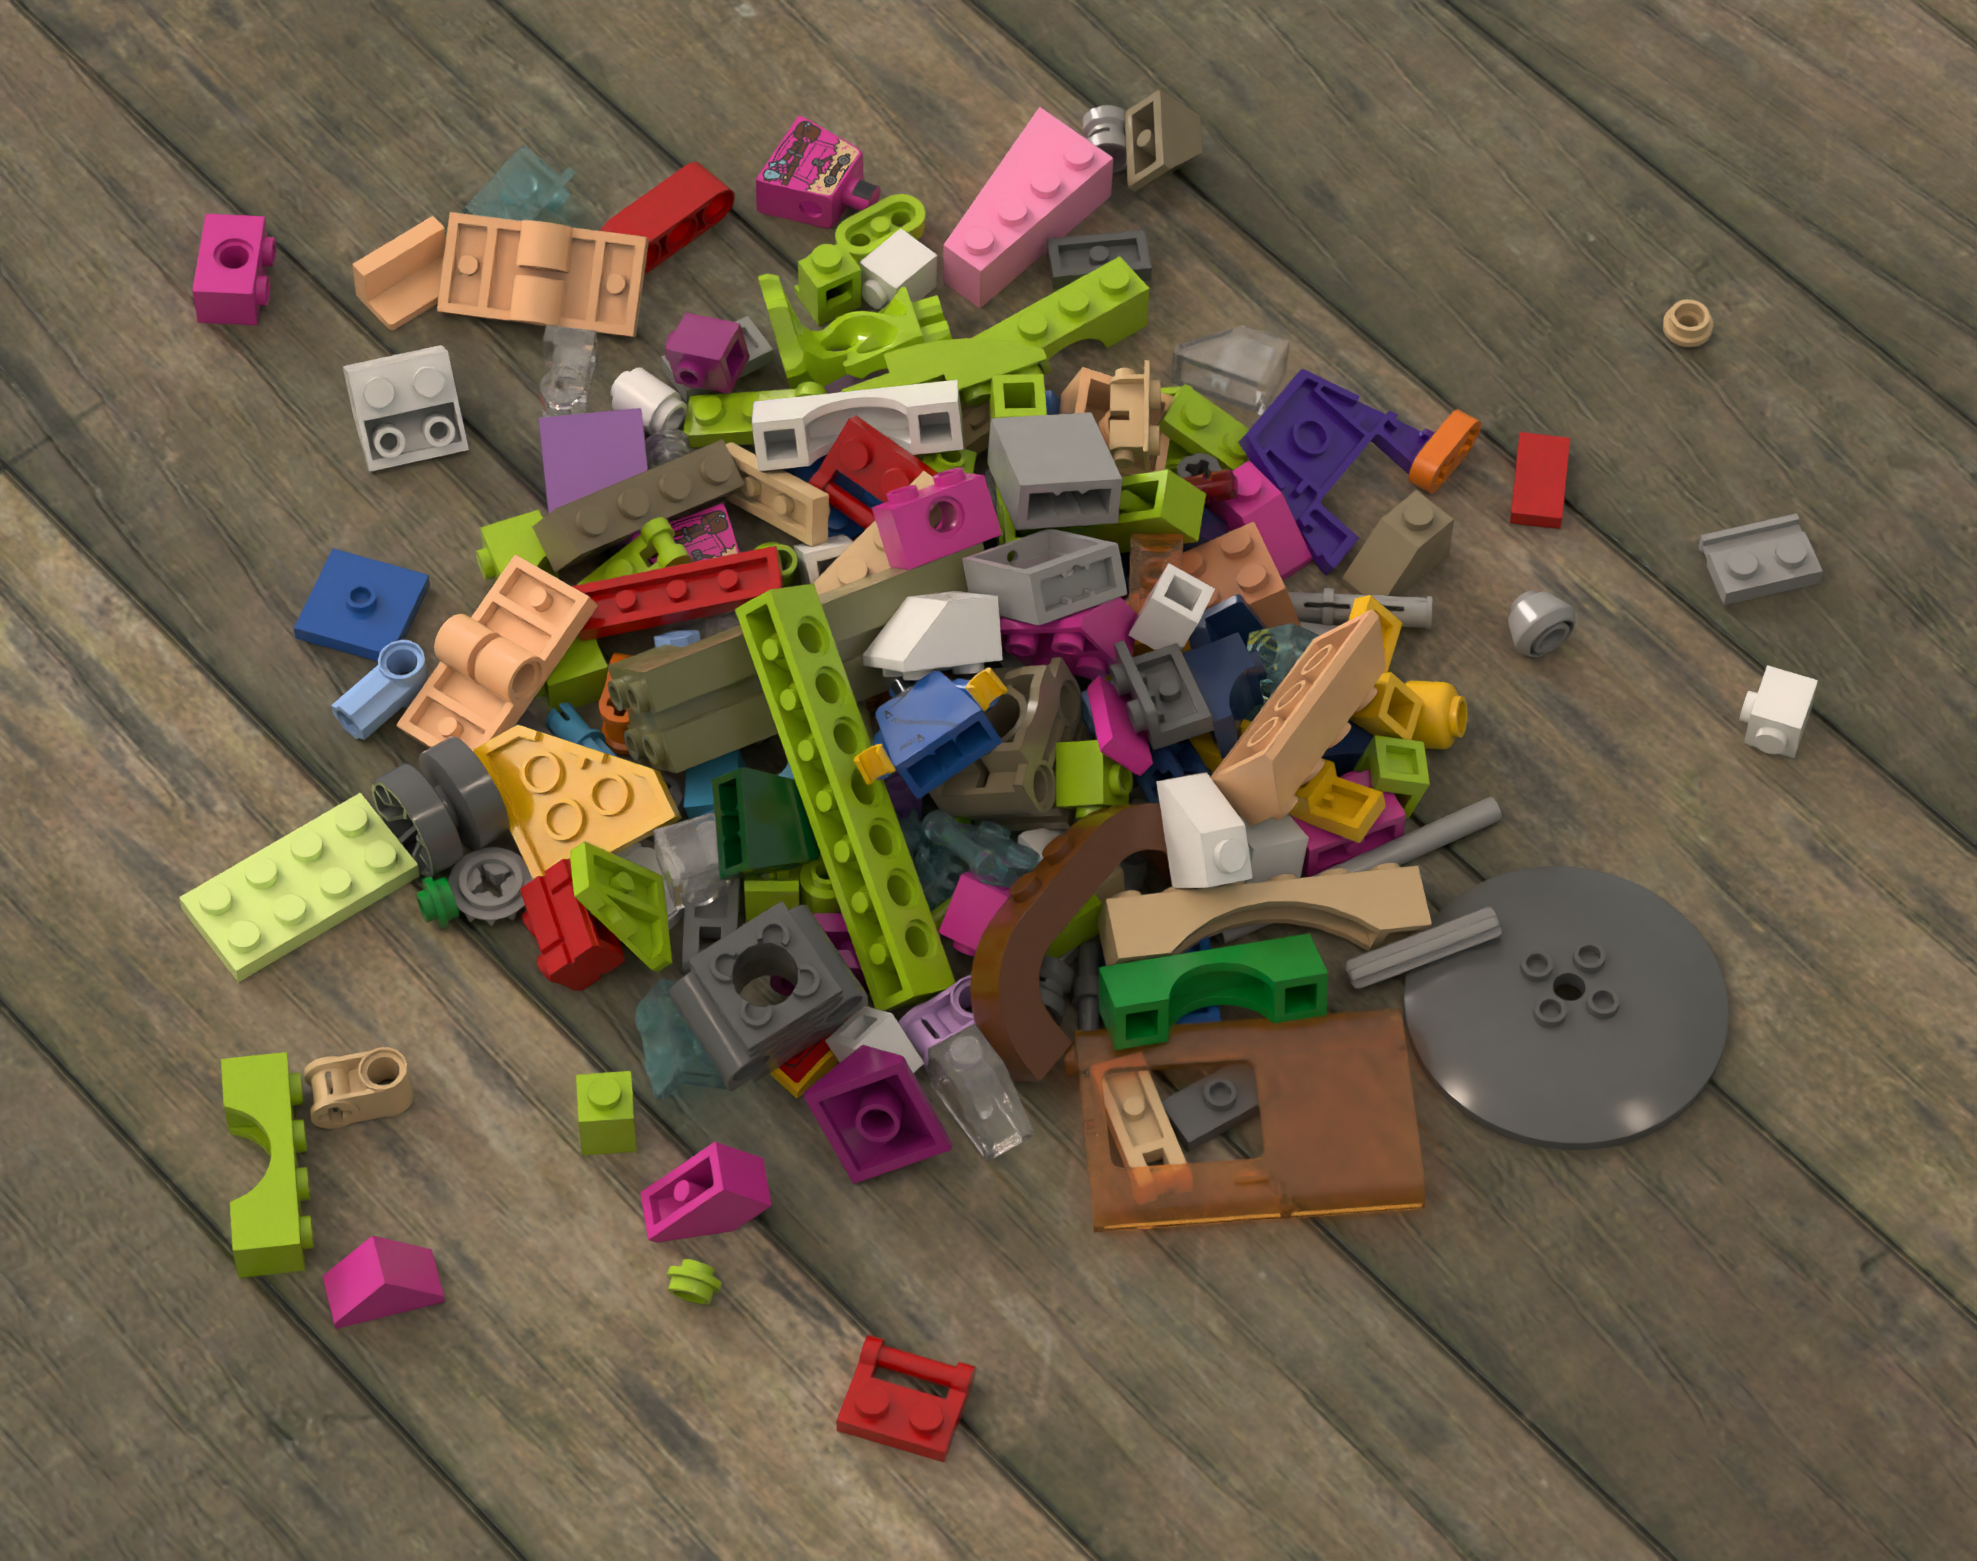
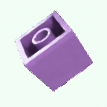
(590, 454)

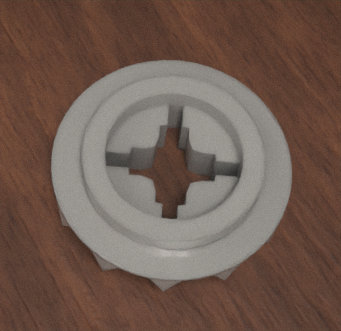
(499, 867)

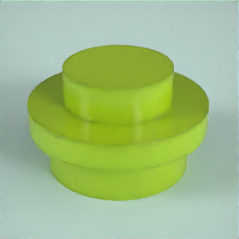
(693, 1282)

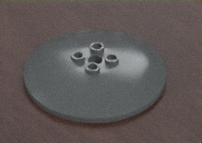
(1579, 1068)

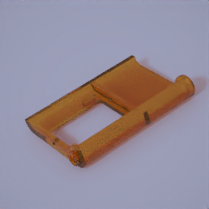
(1330, 1119)

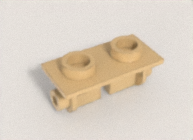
(1134, 397)

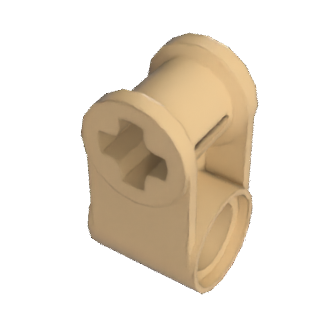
(356, 1088)

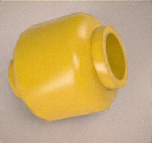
(1441, 714)

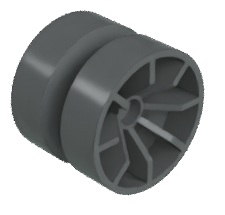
(441, 805)

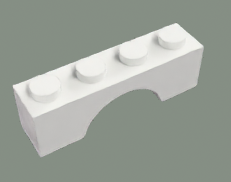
(806, 427)

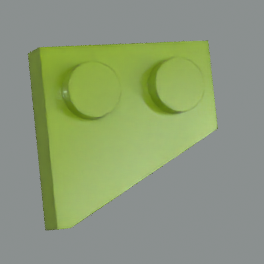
(625, 900)

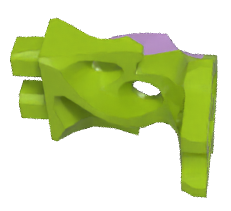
(860, 334)

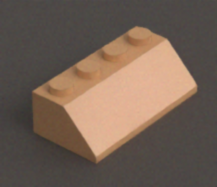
(1303, 720)

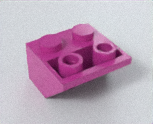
(1081, 639)

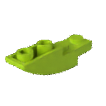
(963, 360)

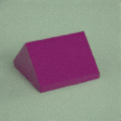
(876, 1114)

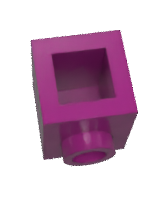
(707, 353)

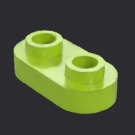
(877, 223)

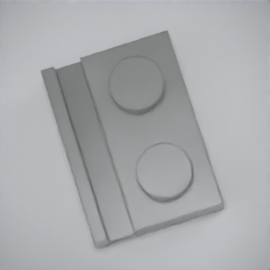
(1760, 559)

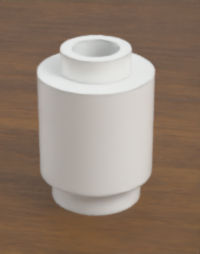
(659, 402)

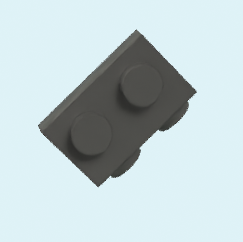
(1161, 695)

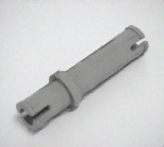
(1336, 608)

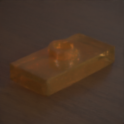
(1148, 560)

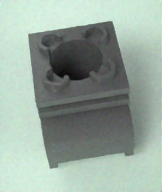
(756, 1040)

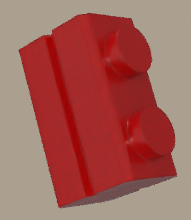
(570, 938)

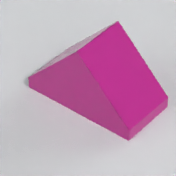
(381, 1281)

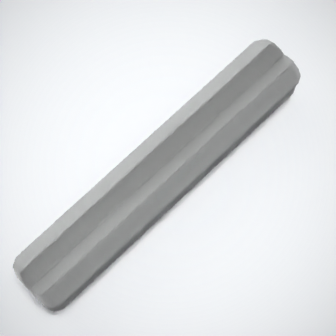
(1423, 948)

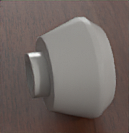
(1540, 623)

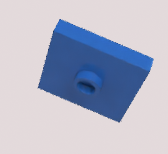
(361, 605)

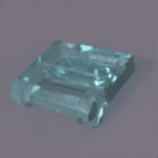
(985, 848)

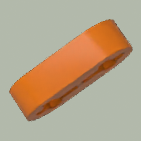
(1444, 451)

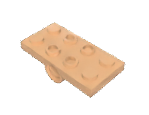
(542, 274)
(497, 657)

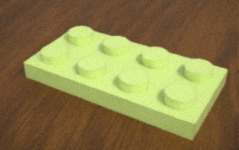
(299, 887)

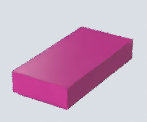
(1115, 730)

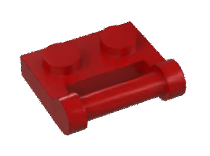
(870, 462)
(900, 1414)

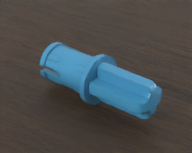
(575, 729)

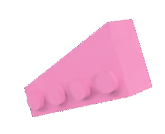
(1035, 194)

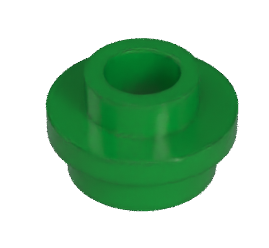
(437, 902)

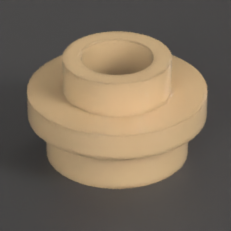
(1686, 314)

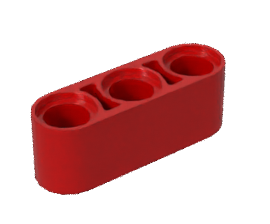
(674, 212)

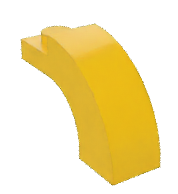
(1395, 705)

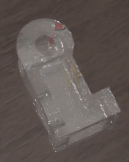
(573, 363)

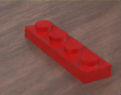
(680, 592)

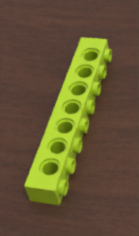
(848, 818)

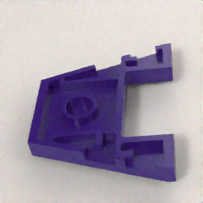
(1309, 443)

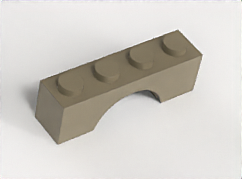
(621, 510)

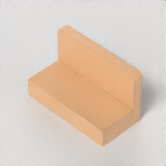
(403, 274)

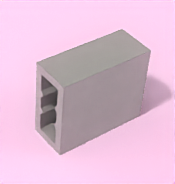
(1054, 471)

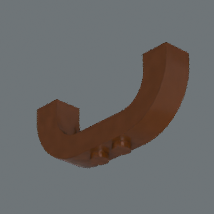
(1041, 904)

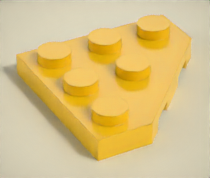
(572, 795)

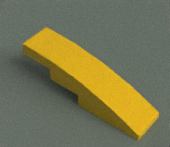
(1324, 800)

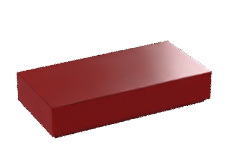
(1540, 480)

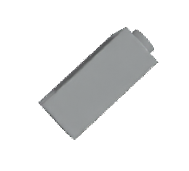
(1049, 575)

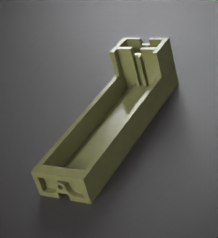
(708, 695)

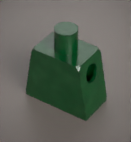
(760, 824)

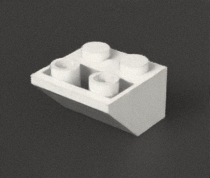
(406, 407)
(938, 634)

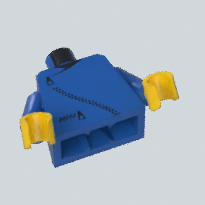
(932, 729)

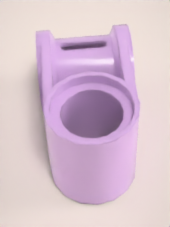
(938, 1018)

